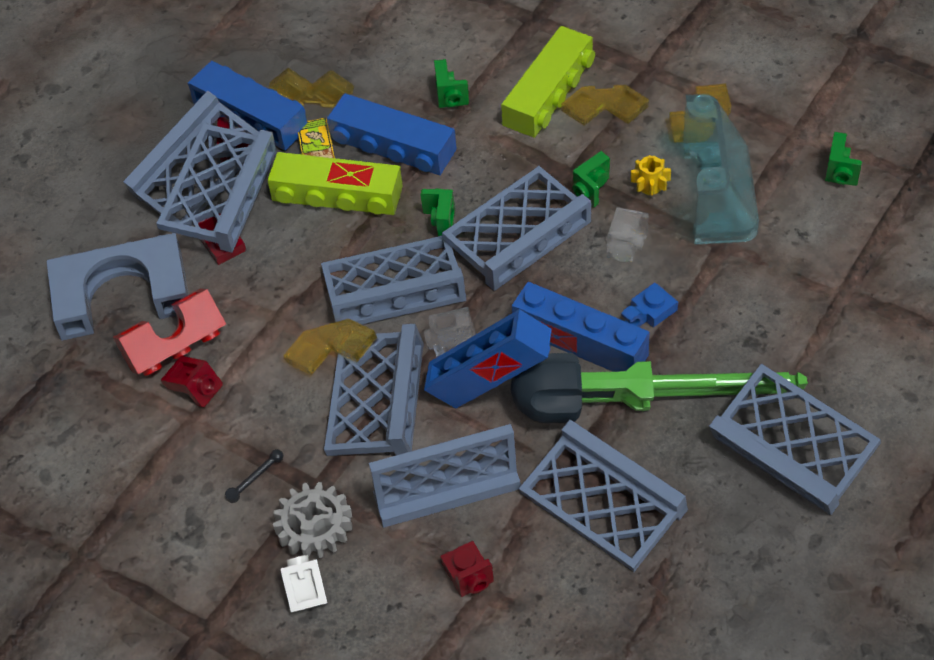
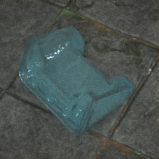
(725, 185)

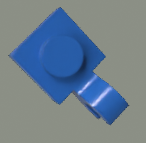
(650, 306)

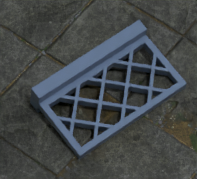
(173, 149)
(241, 197)
(535, 239)
(395, 295)
(403, 396)
(778, 464)
(627, 476)
(441, 490)

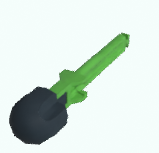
(557, 387)

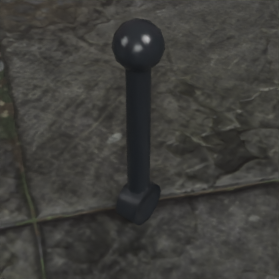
(233, 494)

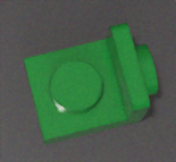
(449, 91)
(840, 167)
(591, 176)
(440, 206)

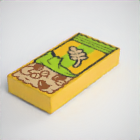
(316, 139)

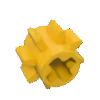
(650, 175)

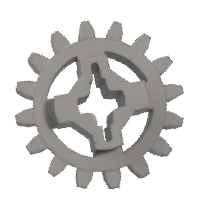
(315, 522)

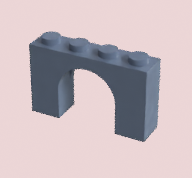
(78, 276)

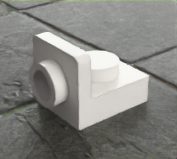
(303, 584)

